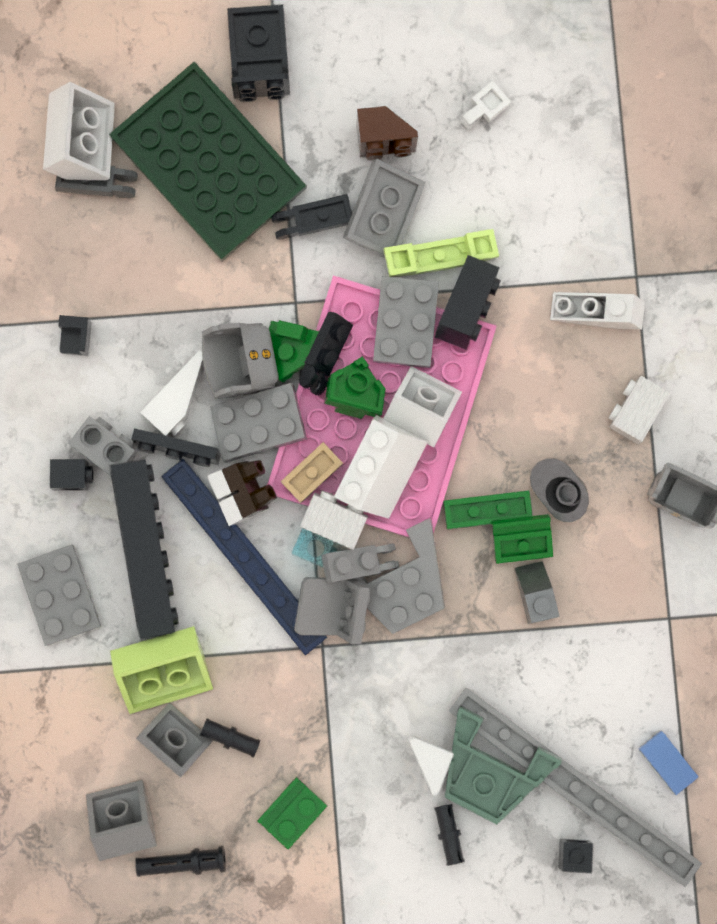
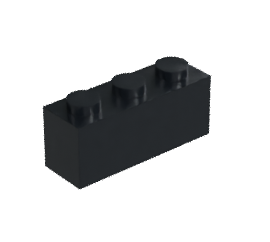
(468, 303)

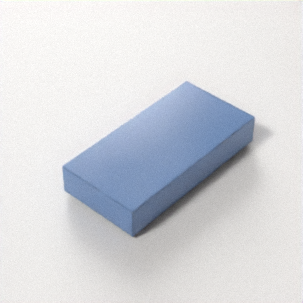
(668, 762)

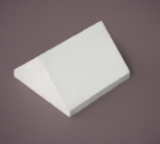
(432, 762)

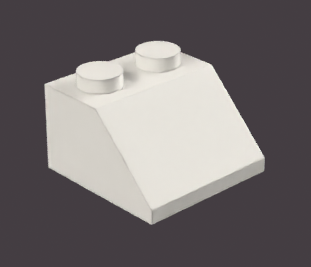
(422, 405)

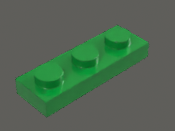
(485, 509)

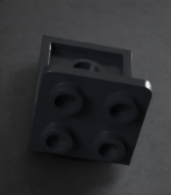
(258, 52)

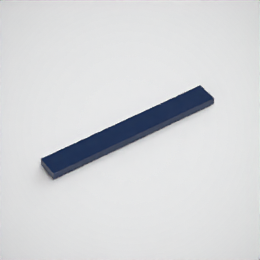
(239, 552)

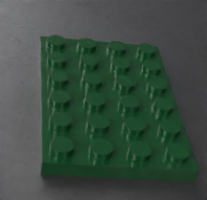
(208, 161)

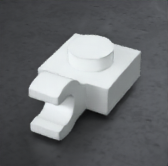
(487, 104)

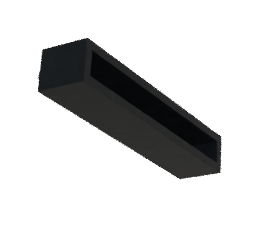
(142, 548)

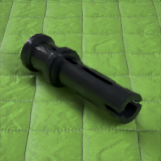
(146, 866)

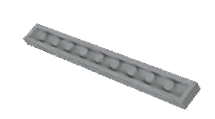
(583, 792)

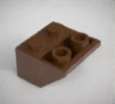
(384, 133)

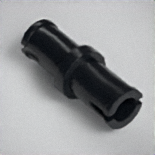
(230, 737)
(449, 834)

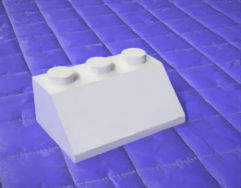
(78, 134)
(381, 468)

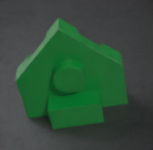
(290, 347)
(355, 391)

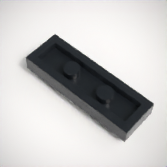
(175, 448)

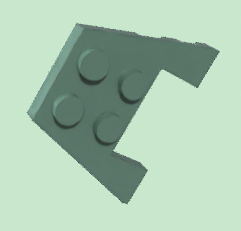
(486, 783)

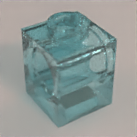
(304, 540)

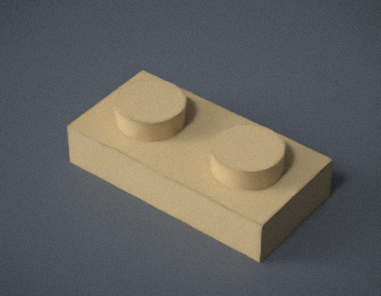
(311, 472)

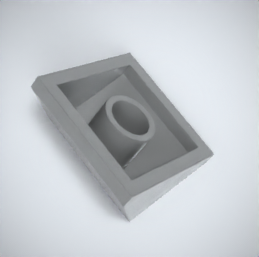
(174, 740)

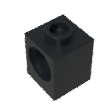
(70, 474)
(575, 855)

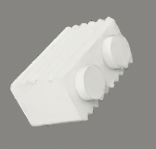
(639, 409)
(334, 520)

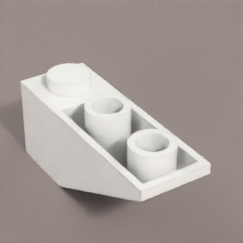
(598, 309)

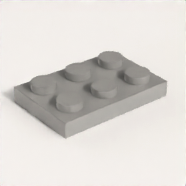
(383, 208)
(405, 322)
(258, 422)
(59, 595)

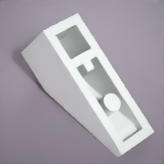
(173, 403)

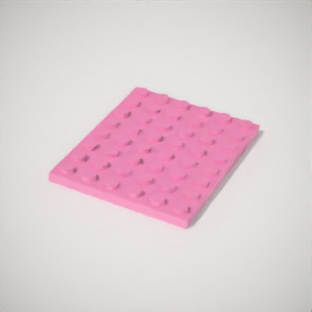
(343, 433)

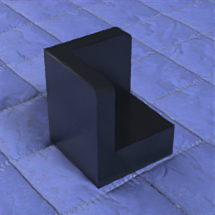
(74, 335)

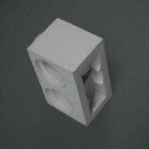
(100, 452)

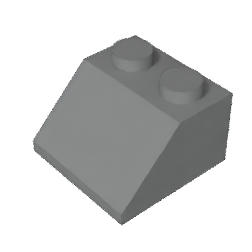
(120, 820)

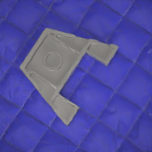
(411, 589)

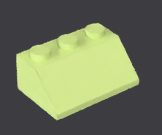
(161, 670)

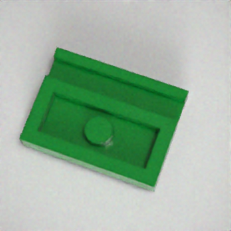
(522, 538)
(292, 813)

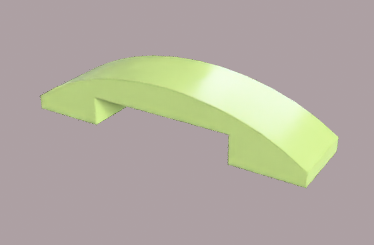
(440, 255)

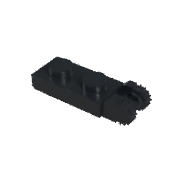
(315, 216)
(324, 353)

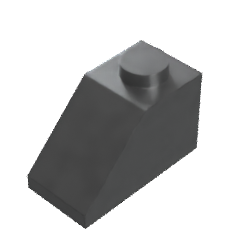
(536, 592)

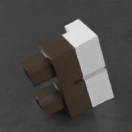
(243, 490)

